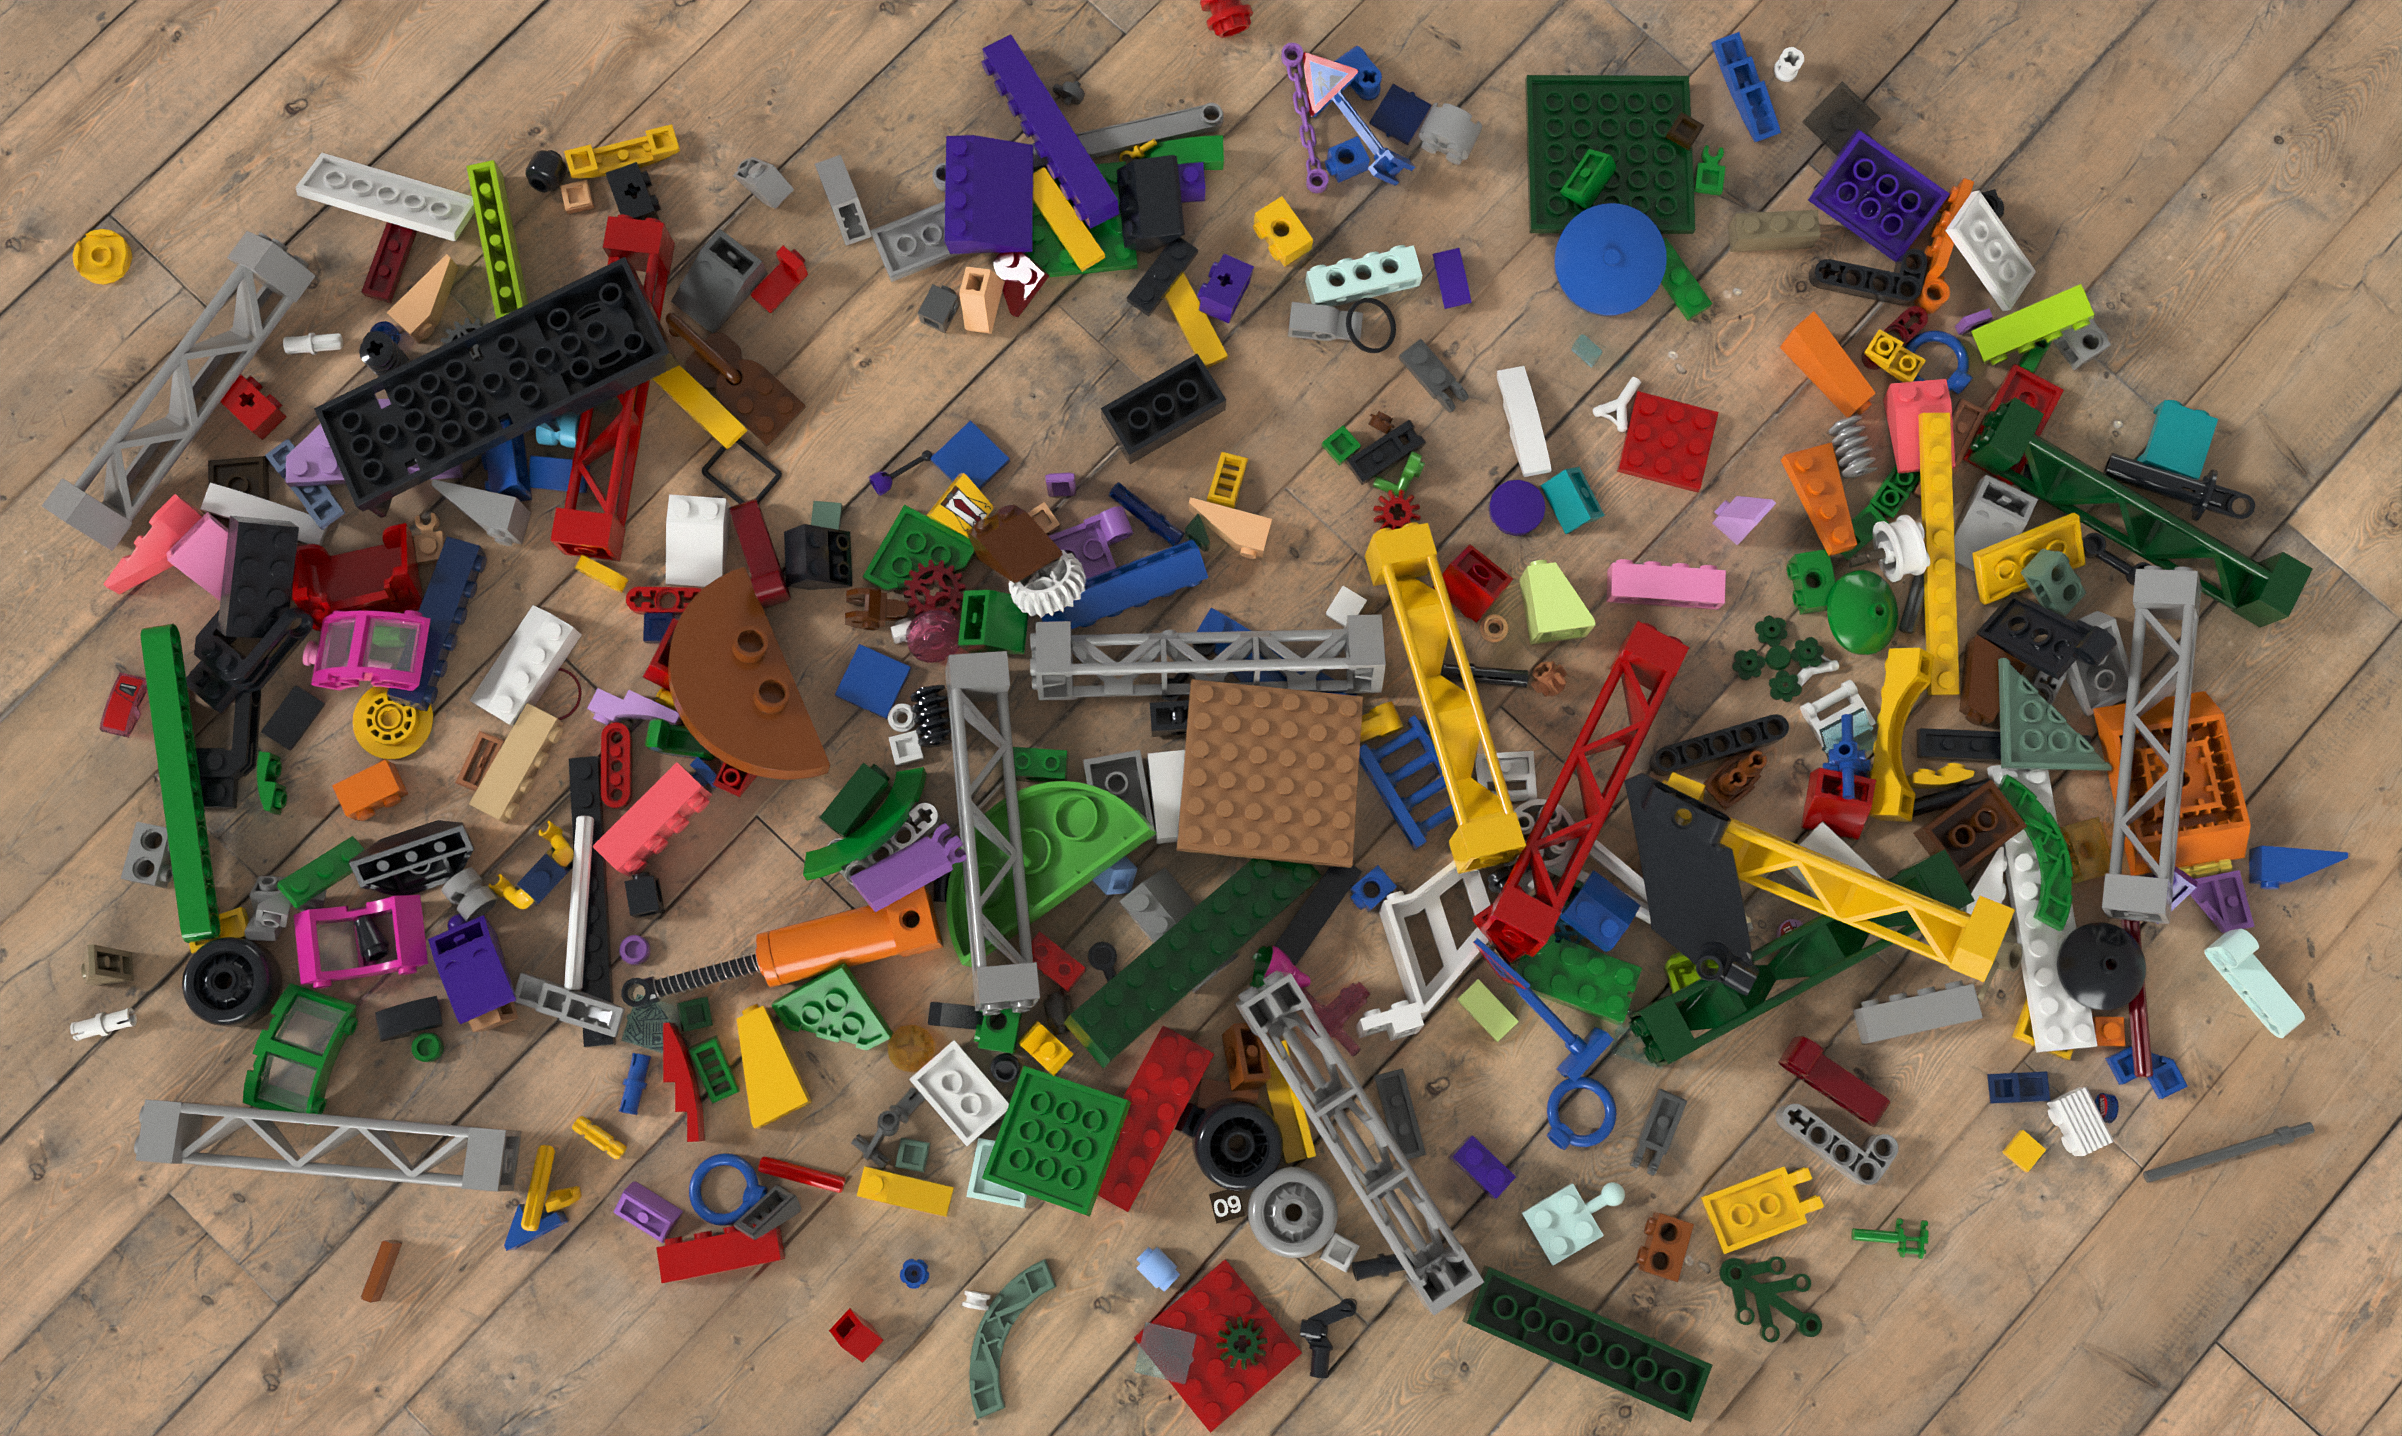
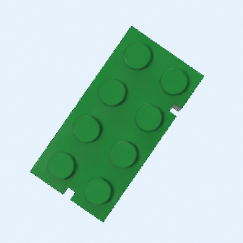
(1580, 979)

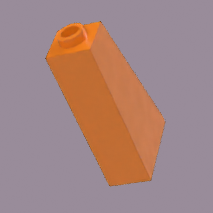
(1828, 366)

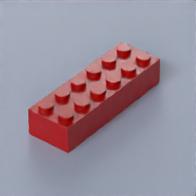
(1157, 1102)

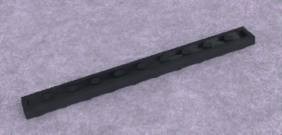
(597, 972)

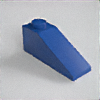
(2281, 865)

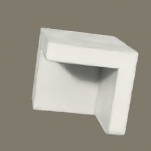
(1345, 604)

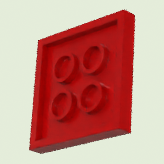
(1667, 441)

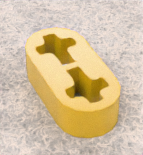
(601, 574)

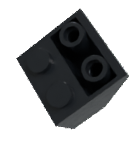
(817, 558)

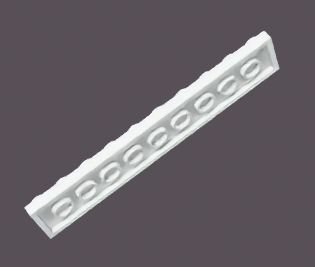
(2055, 1016)

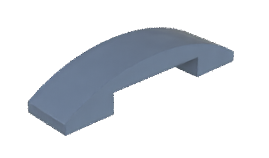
(317, 499)

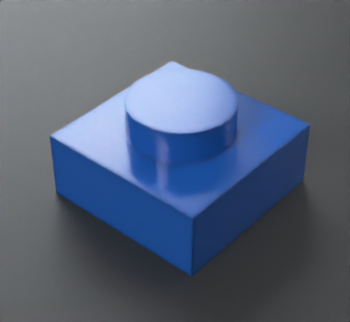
(703, 772)

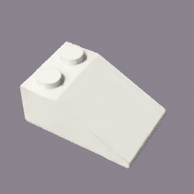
(696, 540)

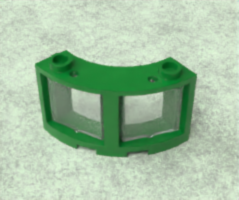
(298, 1051)

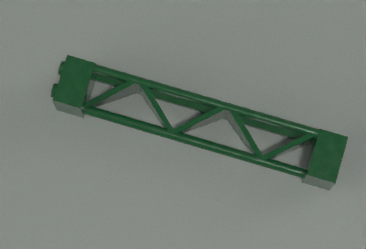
(2252, 589)
(1811, 950)

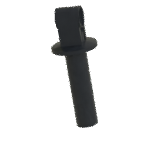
(2204, 493)

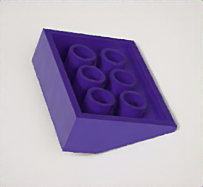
(988, 195)
(1883, 198)

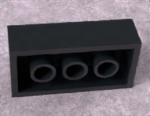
(1163, 408)
(256, 575)

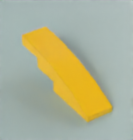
(701, 406)

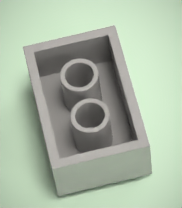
(1122, 776)

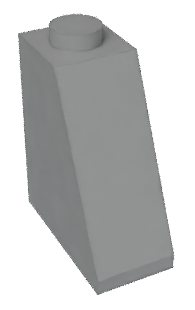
(843, 200)

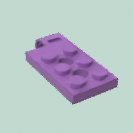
(1091, 540)

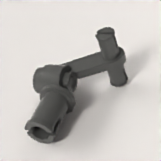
(888, 1125)

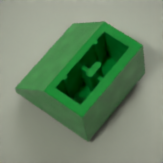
(991, 623)

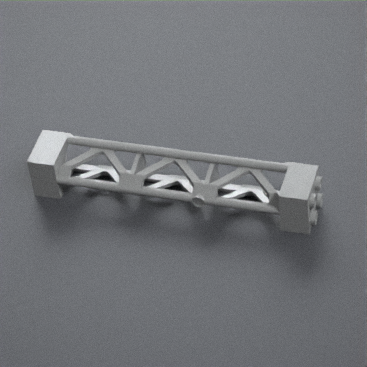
(1054, 668)
(1439, 1273)

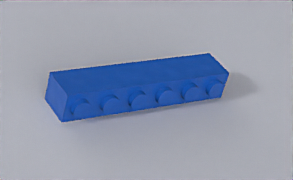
(1135, 585)

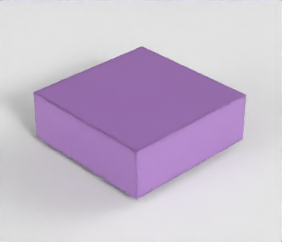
(1973, 321)

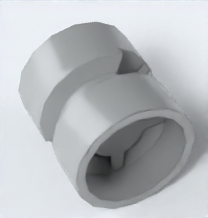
(469, 894)

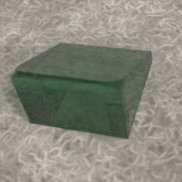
(1196, 531)

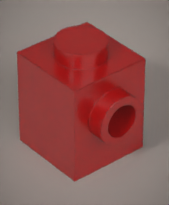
(860, 1340)

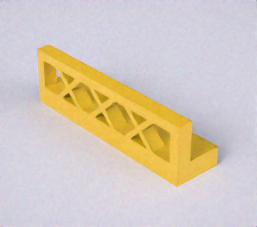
(1289, 1115)

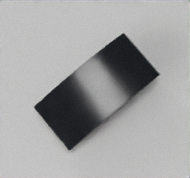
(408, 1018)

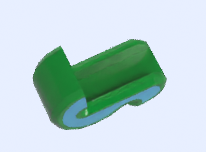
(674, 741)

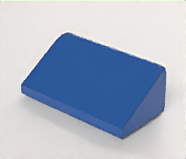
(552, 473)

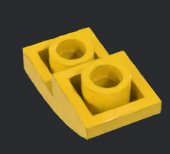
(1893, 358)
(1946, 776)

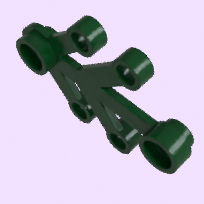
(1766, 1295)

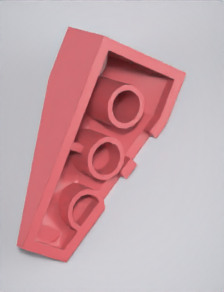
(150, 556)

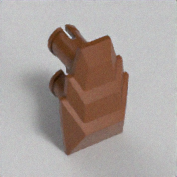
(1735, 778)

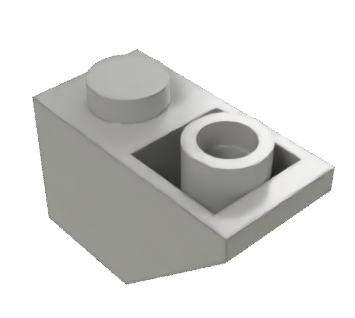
(763, 181)

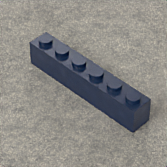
(446, 605)

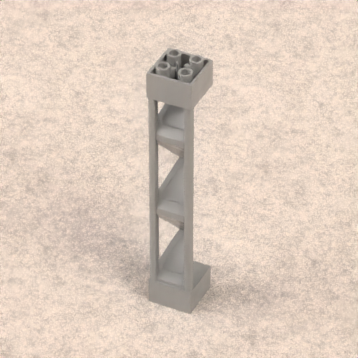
(256, 259)
(2156, 596)
(969, 680)
(173, 1131)

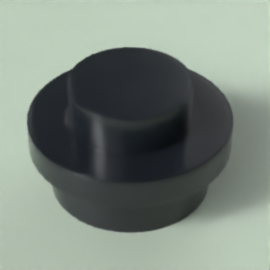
(1005, 1067)

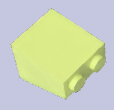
(1552, 605)

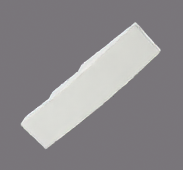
(1524, 421)
(229, 502)

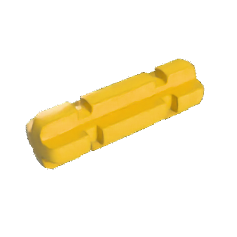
(599, 1137)

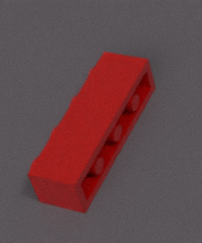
(717, 1253)

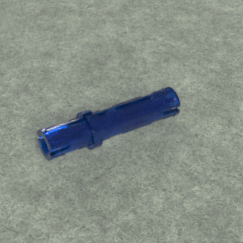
(1156, 522)

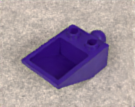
(472, 967)

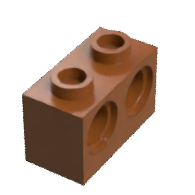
(1672, 1249)

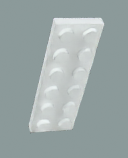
(387, 196)

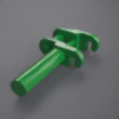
(1894, 1237)

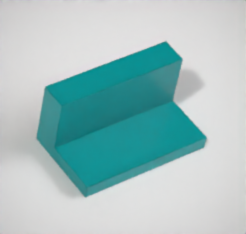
(1572, 499)

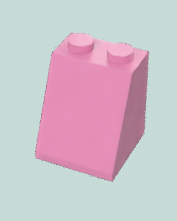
(202, 554)

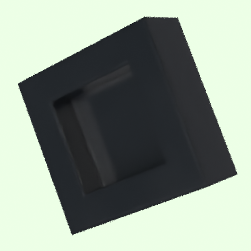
(1189, 1119)

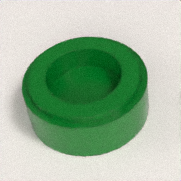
(427, 1047)

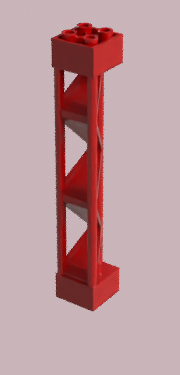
(595, 534)
(1642, 659)

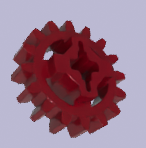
(923, 588)

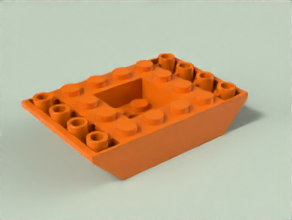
(2212, 806)

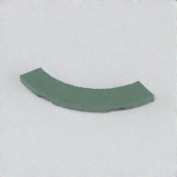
(993, 1331)

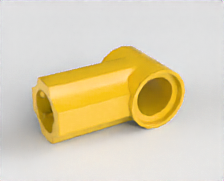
(1381, 722)

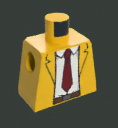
(961, 506)

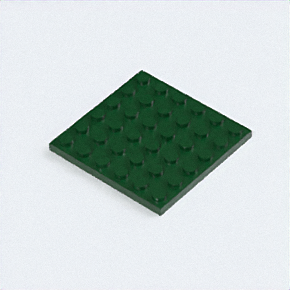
(1616, 117)

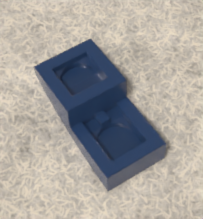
(2018, 1087)

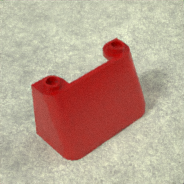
(359, 580)

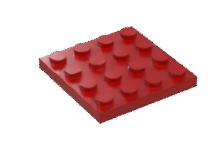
(1212, 1386)

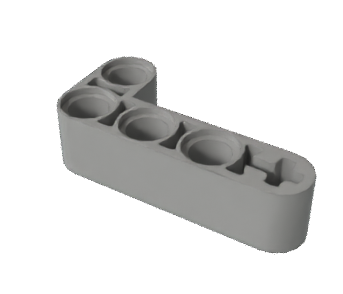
(1832, 1139)

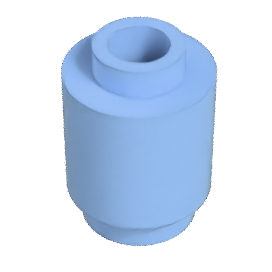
(1157, 1268)

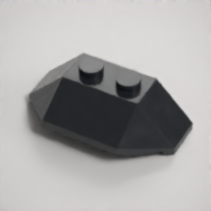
(414, 859)

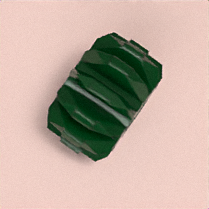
(1250, 1348)

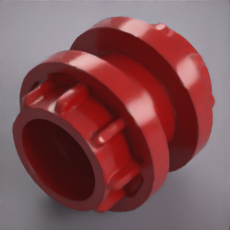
(1227, 17)

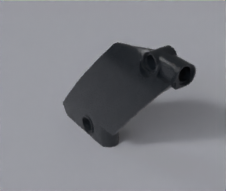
(1692, 881)

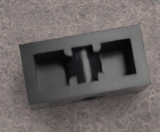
(629, 182)
(1169, 718)

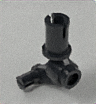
(1316, 1331)

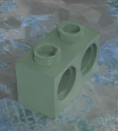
(2054, 581)

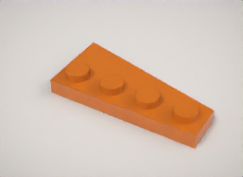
(1821, 491)

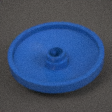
(1610, 259)

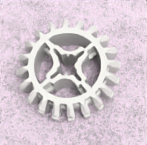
(1050, 587)

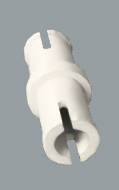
(103, 1024)

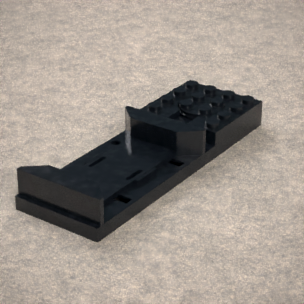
(536, 365)

